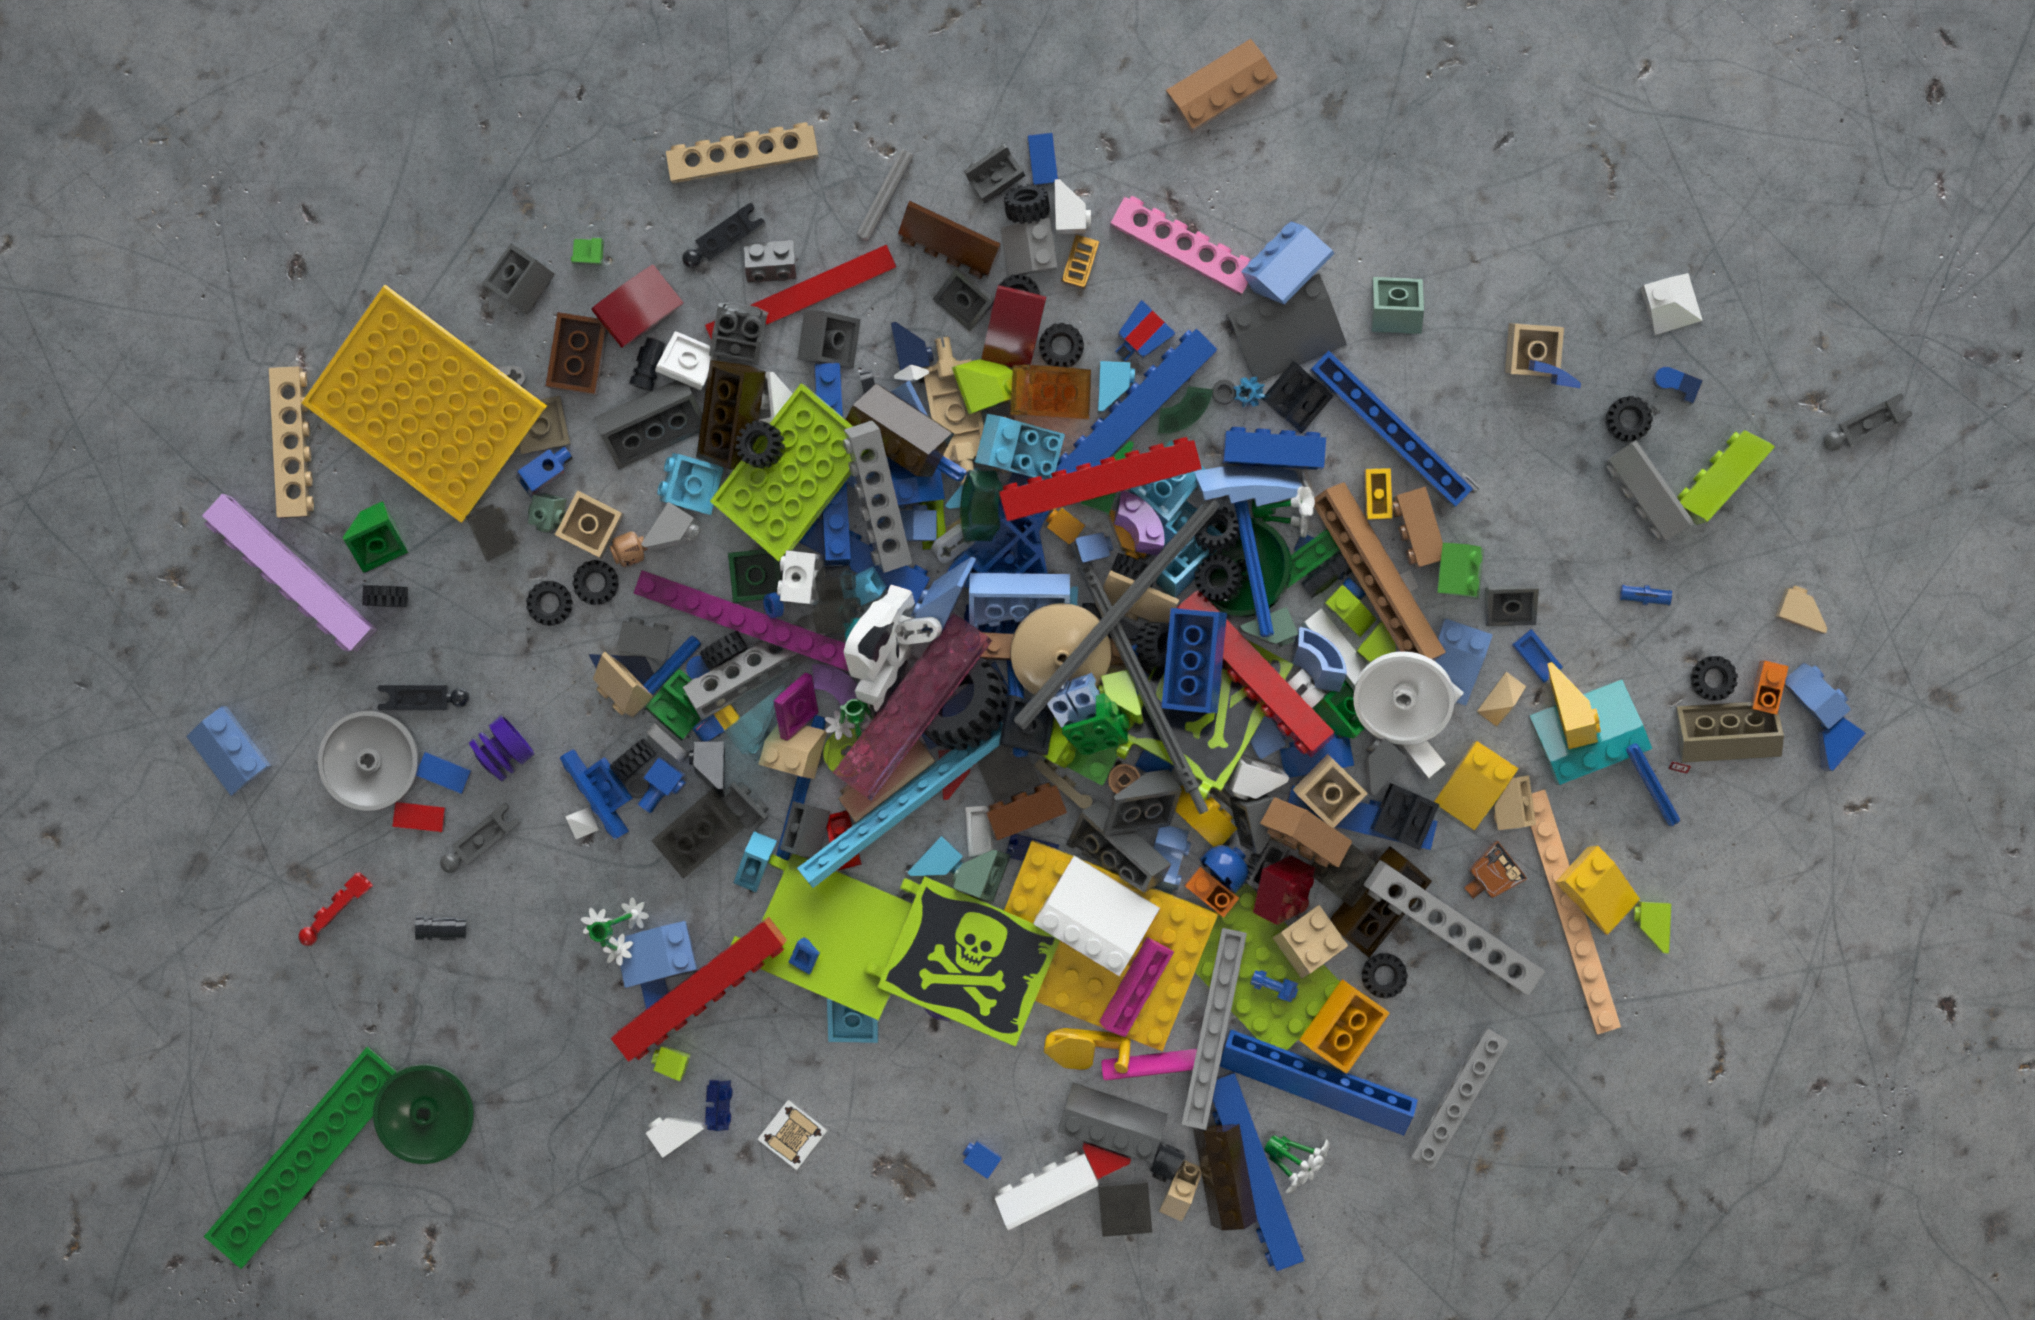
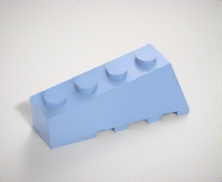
(1013, 596)

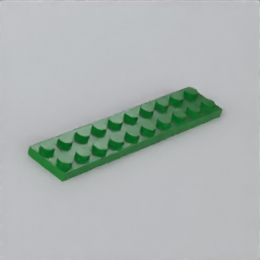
(300, 1160)

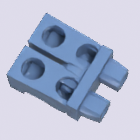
(1075, 701)

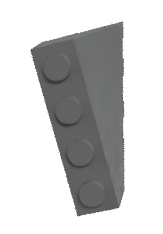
(1125, 852)

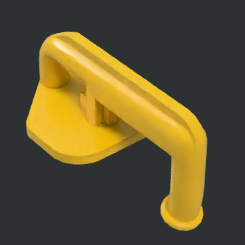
(1076, 1047)

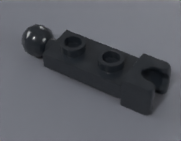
(723, 237)
(422, 697)

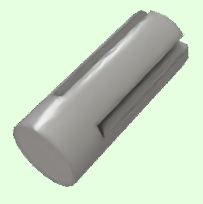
(1467, 479)

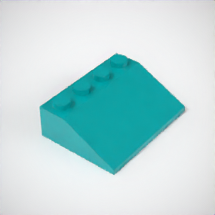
(1619, 729)

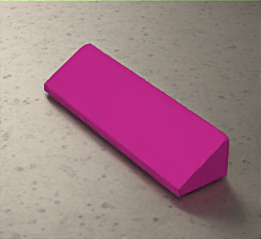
(1136, 987)
(1151, 1064)

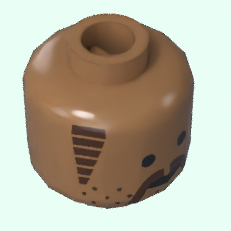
(628, 549)

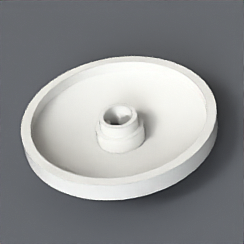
(1404, 698)

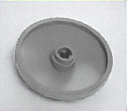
(368, 760)

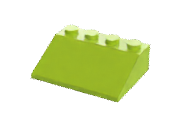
(1724, 475)

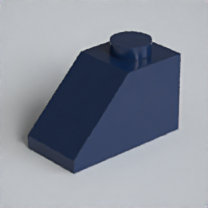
(910, 348)

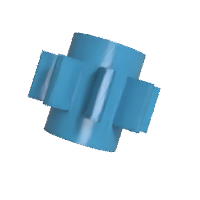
(1256, 391)

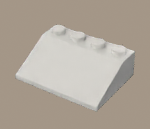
(1096, 915)
(1046, 1189)

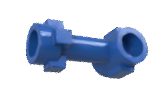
(1287, 989)

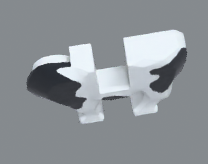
(874, 649)

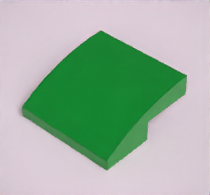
(673, 707)

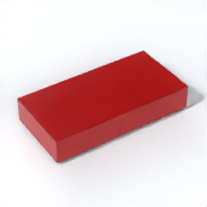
(419, 817)

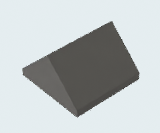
(964, 299)
(1511, 605)

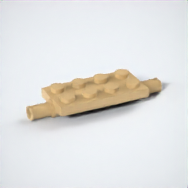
(950, 410)

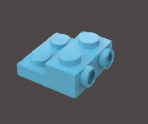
(690, 483)

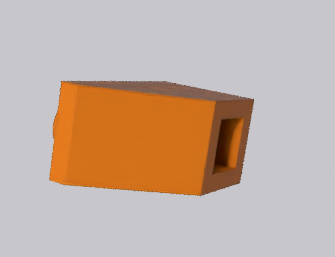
(1769, 686)
(1211, 891)

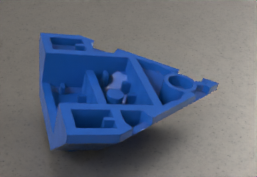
(1013, 550)

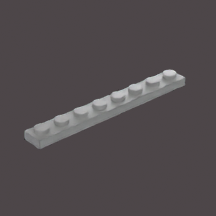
(1214, 1028)

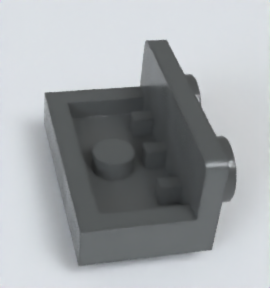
(994, 173)
(770, 261)
(748, 811)

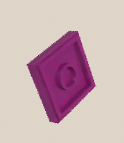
(796, 706)

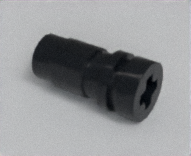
(647, 359)
(1323, 577)
(439, 928)

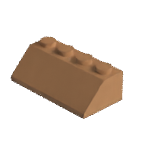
(1222, 85)

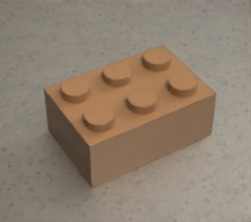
(1418, 527)
(1306, 833)

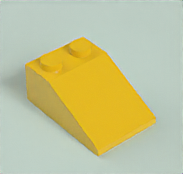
(1574, 709)
(1475, 785)
(1598, 888)

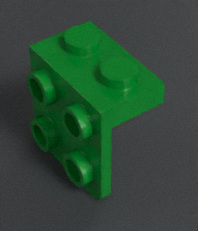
(1100, 732)

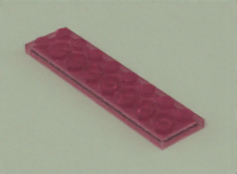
(912, 707)

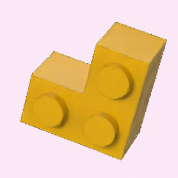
(1211, 825)

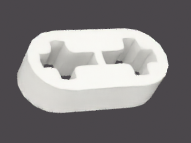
(918, 636)

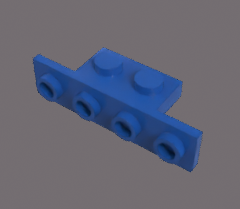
(601, 789)

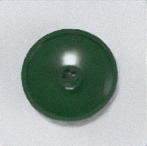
(1275, 567)
(423, 1114)

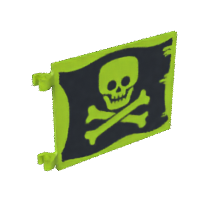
(1208, 740)
(967, 961)

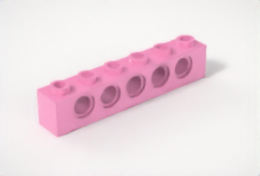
(1190, 258)

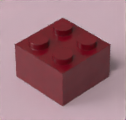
(1284, 890)

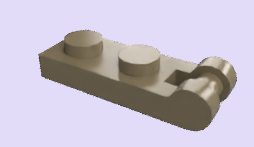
(1065, 784)

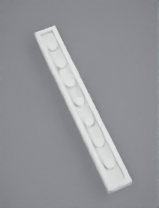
(1421, 754)

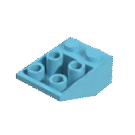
(1019, 447)

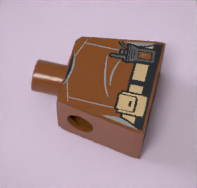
(1494, 872)

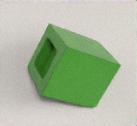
(588, 251)

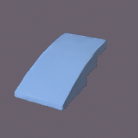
(1245, 482)

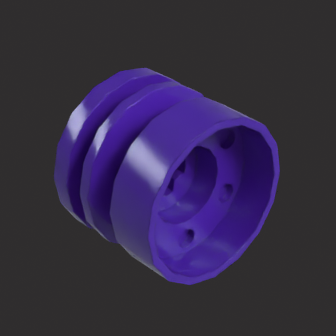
(501, 748)

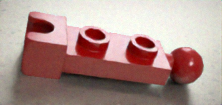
(356, 887)

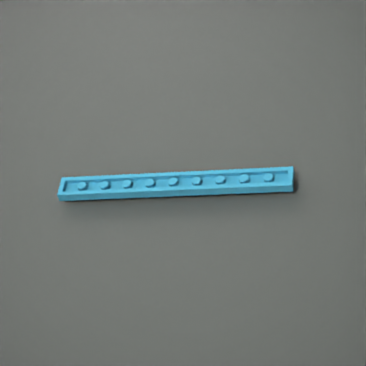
(894, 809)

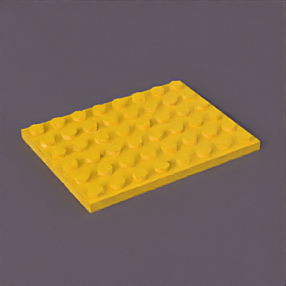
(423, 403)
(1085, 987)

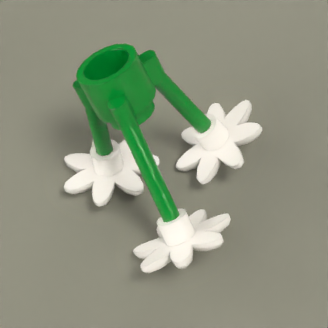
(851, 716)
(602, 931)
(1279, 1149)

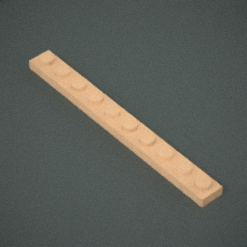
(1572, 919)

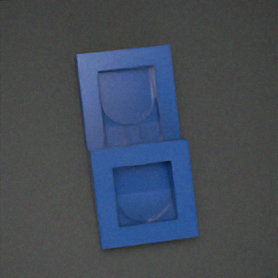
(1559, 376)

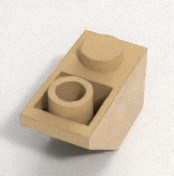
(1181, 1191)

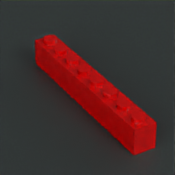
(1099, 480)
(1267, 686)
(699, 989)

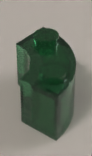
(1185, 413)
(980, 505)

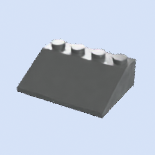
(1280, 333)

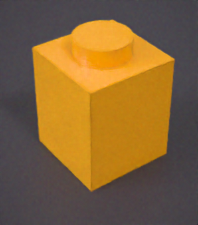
(1064, 525)

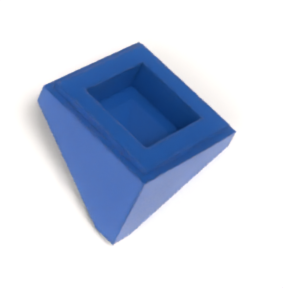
(804, 955)

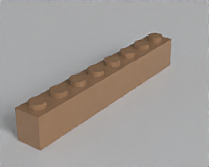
(1376, 572)

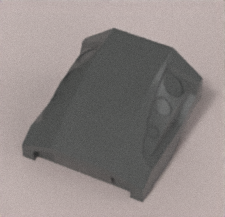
(738, 332)

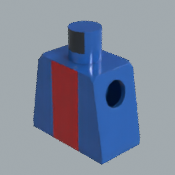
(1143, 333)
(535, 478)

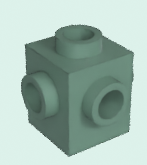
(546, 511)

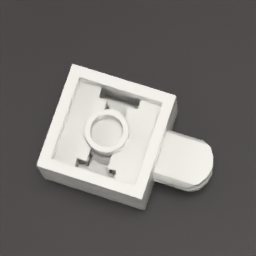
(799, 577)

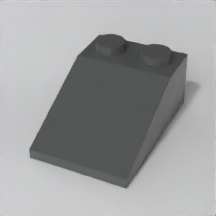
(1144, 804)

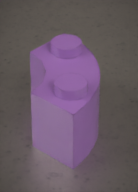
(1141, 522)
(835, 682)

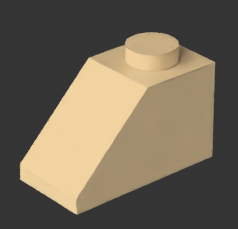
(1801, 610)
(1515, 805)

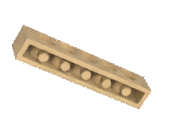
(681, 172)
(279, 380)

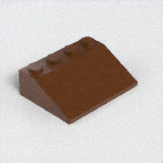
(948, 239)

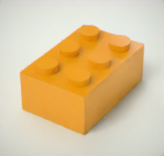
(1344, 1026)

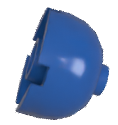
(1226, 866)

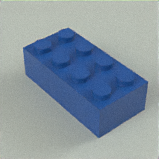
(1274, 450)
(1194, 660)

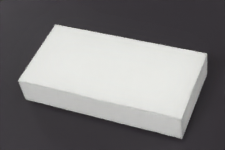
(978, 831)

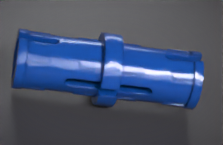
(1663, 596)

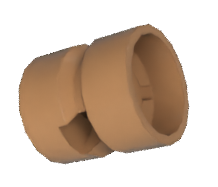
(1121, 777)

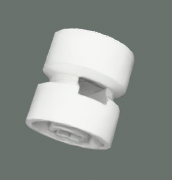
(1311, 695)

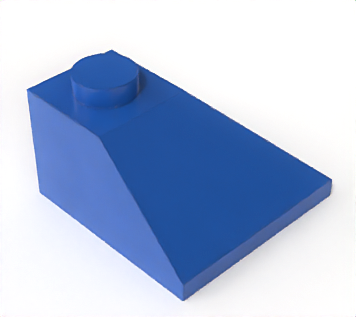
(913, 489)
(1837, 742)

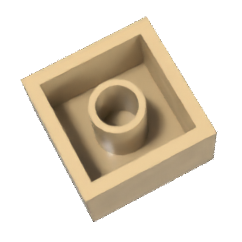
(1533, 343)
(589, 524)
(1330, 791)
(1310, 941)

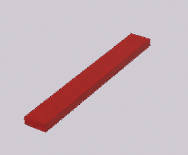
(824, 285)

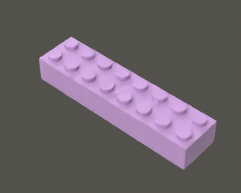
(293, 576)

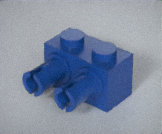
(664, 781)

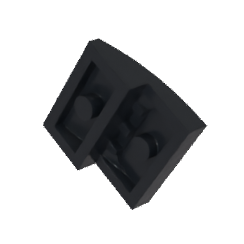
(1297, 397)
(1404, 816)

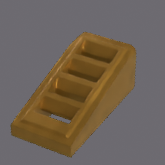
(1074, 281)

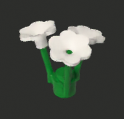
(1303, 500)

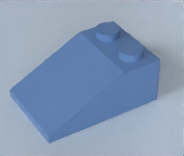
(943, 594)
(1464, 654)
(659, 954)

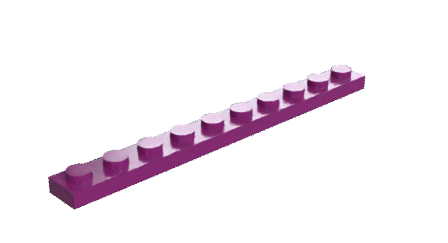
(741, 619)

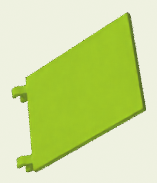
(845, 924)

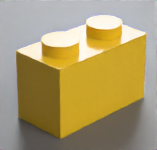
(1378, 494)

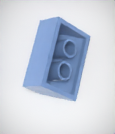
(1286, 263)
(228, 750)

